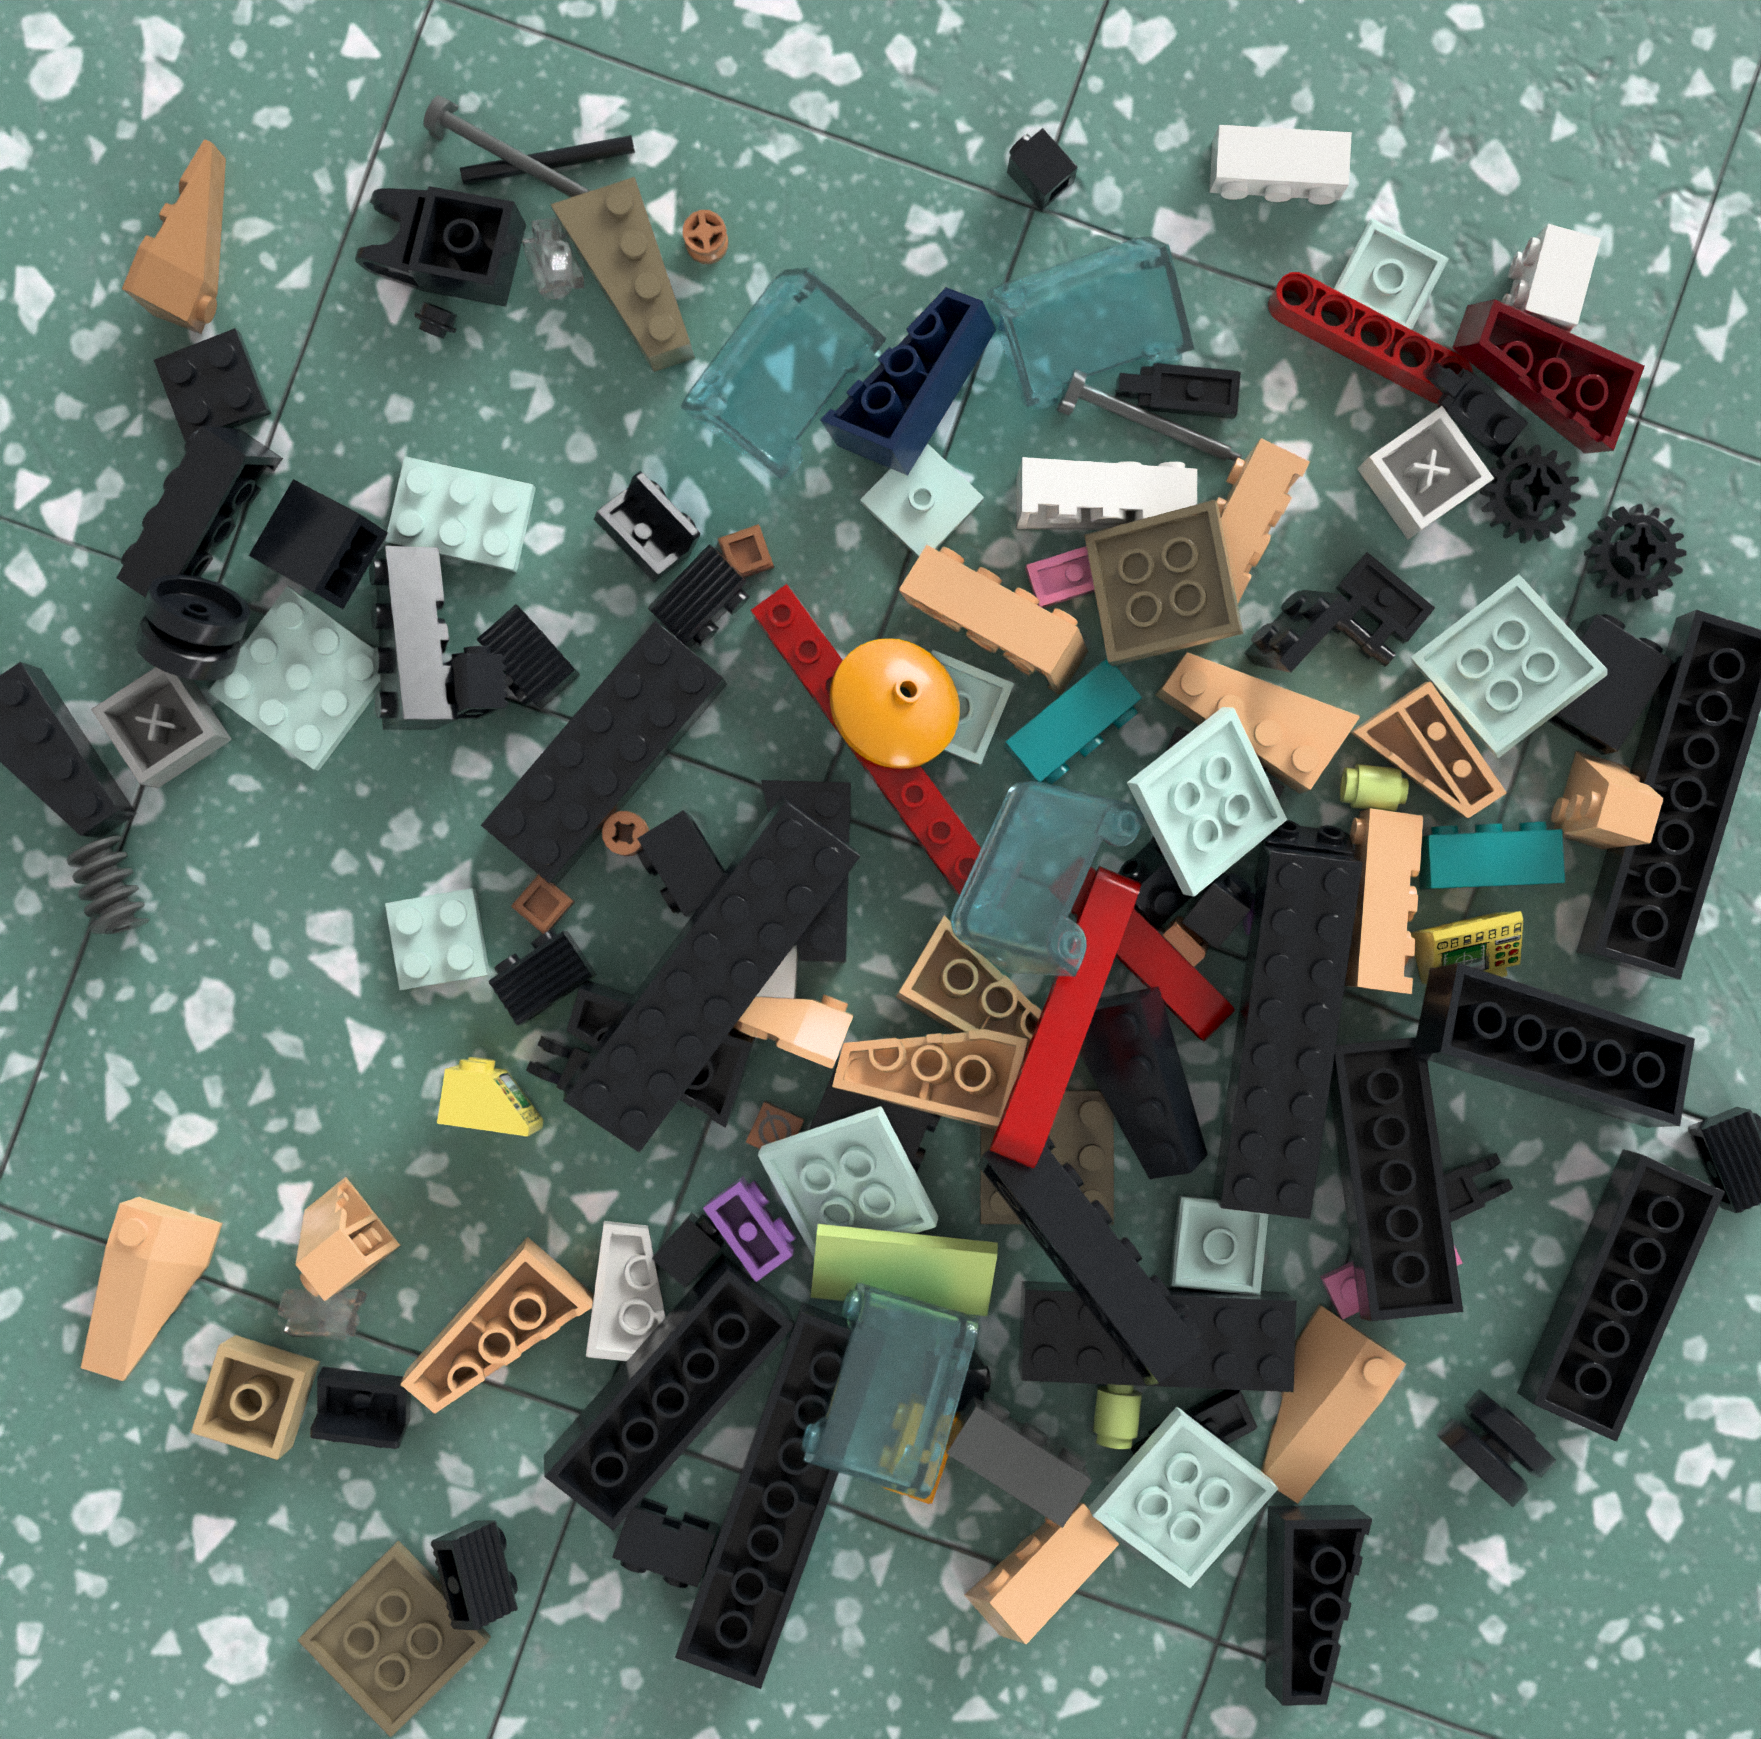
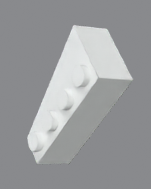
(1097, 493)

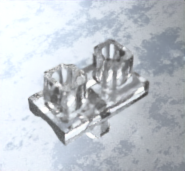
(552, 260)
(314, 1317)

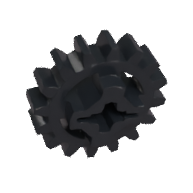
(1545, 481)
(1645, 536)

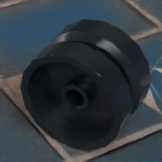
(192, 627)
(1496, 1447)

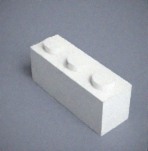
(1280, 163)

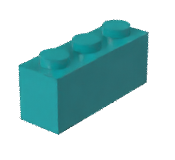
(1073, 723)
(1491, 856)

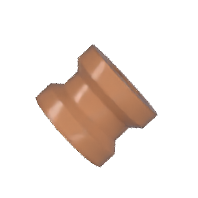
(703, 226)
(627, 842)

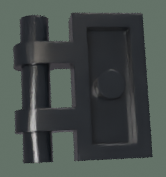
(1384, 599)

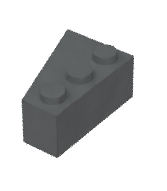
(1019, 1459)

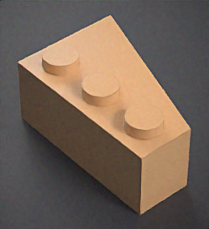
(1432, 750)
(1606, 805)
(340, 1241)
(1041, 1575)

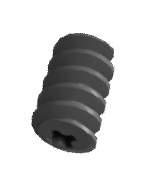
(106, 887)

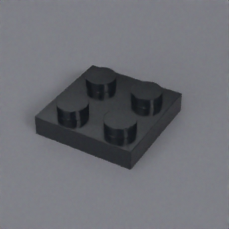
(212, 384)
(1297, 630)

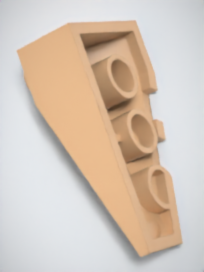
(1336, 1389)

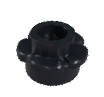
(436, 320)

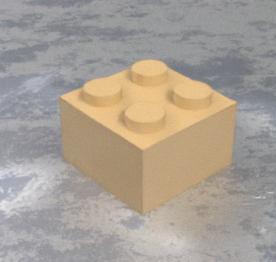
(255, 1397)

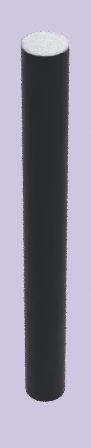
(552, 159)

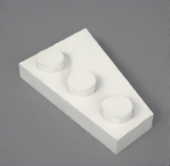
(625, 1294)

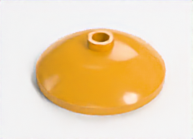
(883, 721)

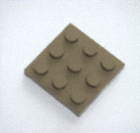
(1163, 583)
(1082, 1138)
(392, 1639)

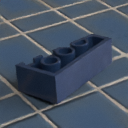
(914, 385)

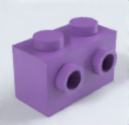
(750, 1228)

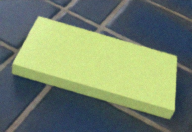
(919, 1266)

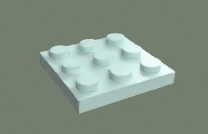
(1509, 666)
(301, 679)
(1207, 801)
(849, 1178)
(1182, 1497)

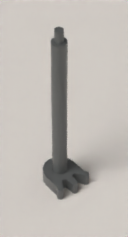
(440, 115)
(1077, 389)

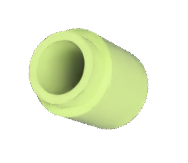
(1373, 787)
(1117, 1415)

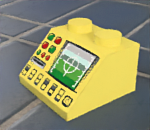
(1479, 942)
(486, 1099)

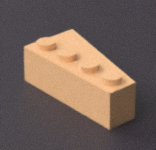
(1256, 505)

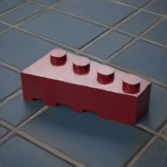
(1553, 373)

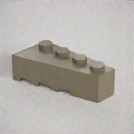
(624, 258)

